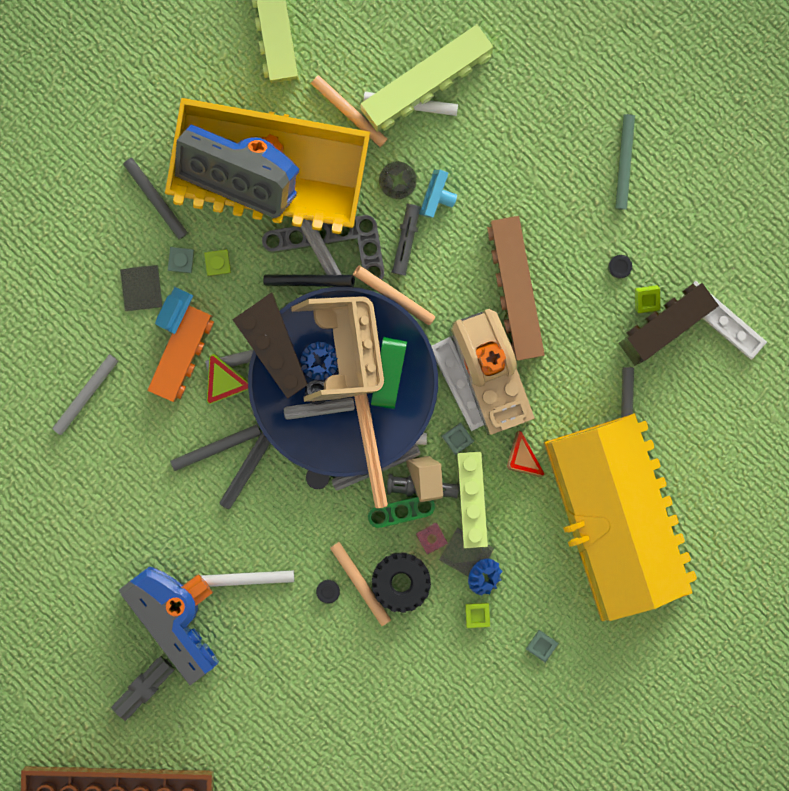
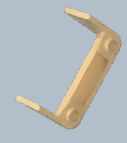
(355, 345)

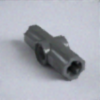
(143, 688)

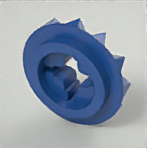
(308, 359)
(477, 581)

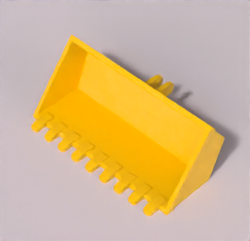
(327, 158)
(620, 518)

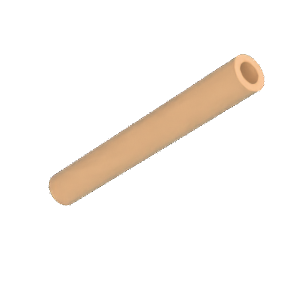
(348, 110)
(391, 293)
(360, 583)

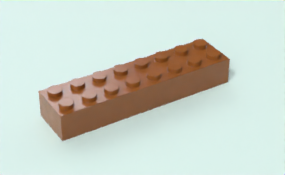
(114, 779)

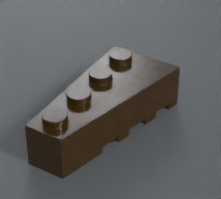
(668, 324)
(269, 338)

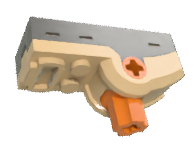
(491, 371)

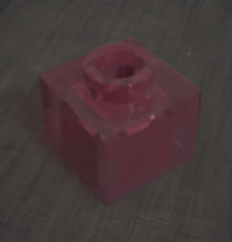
(424, 533)

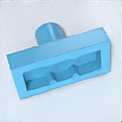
(436, 194)

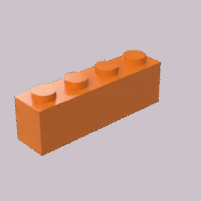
(180, 353)

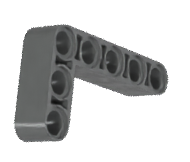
(354, 234)

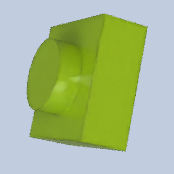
(217, 262)
(647, 299)
(477, 615)

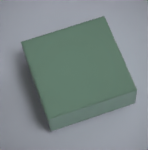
(458, 438)
(542, 646)

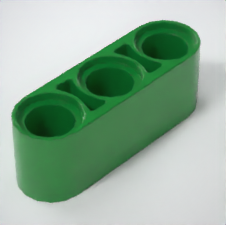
(392, 361)
(390, 517)

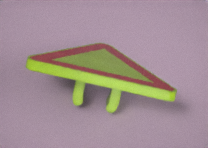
(223, 380)

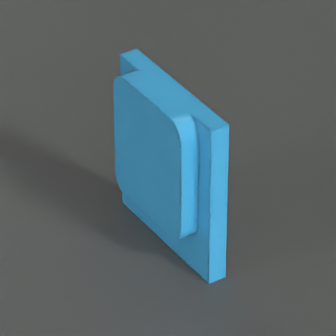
(173, 310)

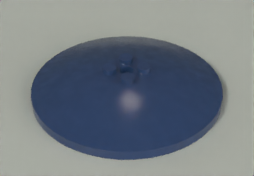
(334, 441)

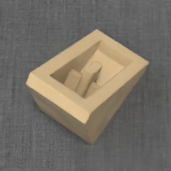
(426, 477)

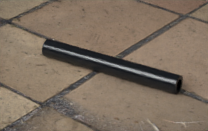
(309, 280)

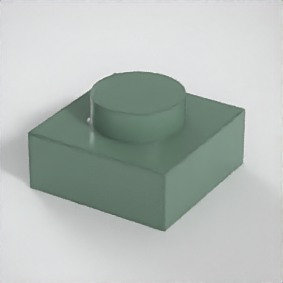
(181, 260)

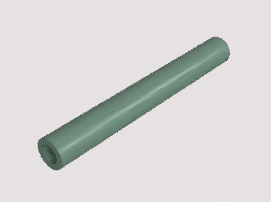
(625, 161)

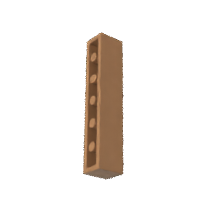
(516, 287)

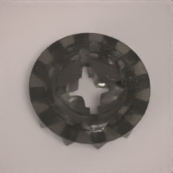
(400, 191)

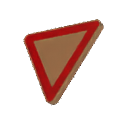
(522, 457)

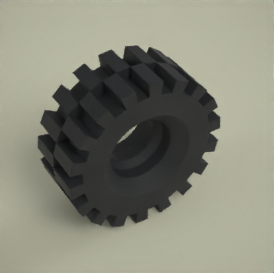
(394, 565)

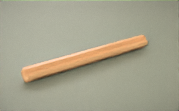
(371, 451)

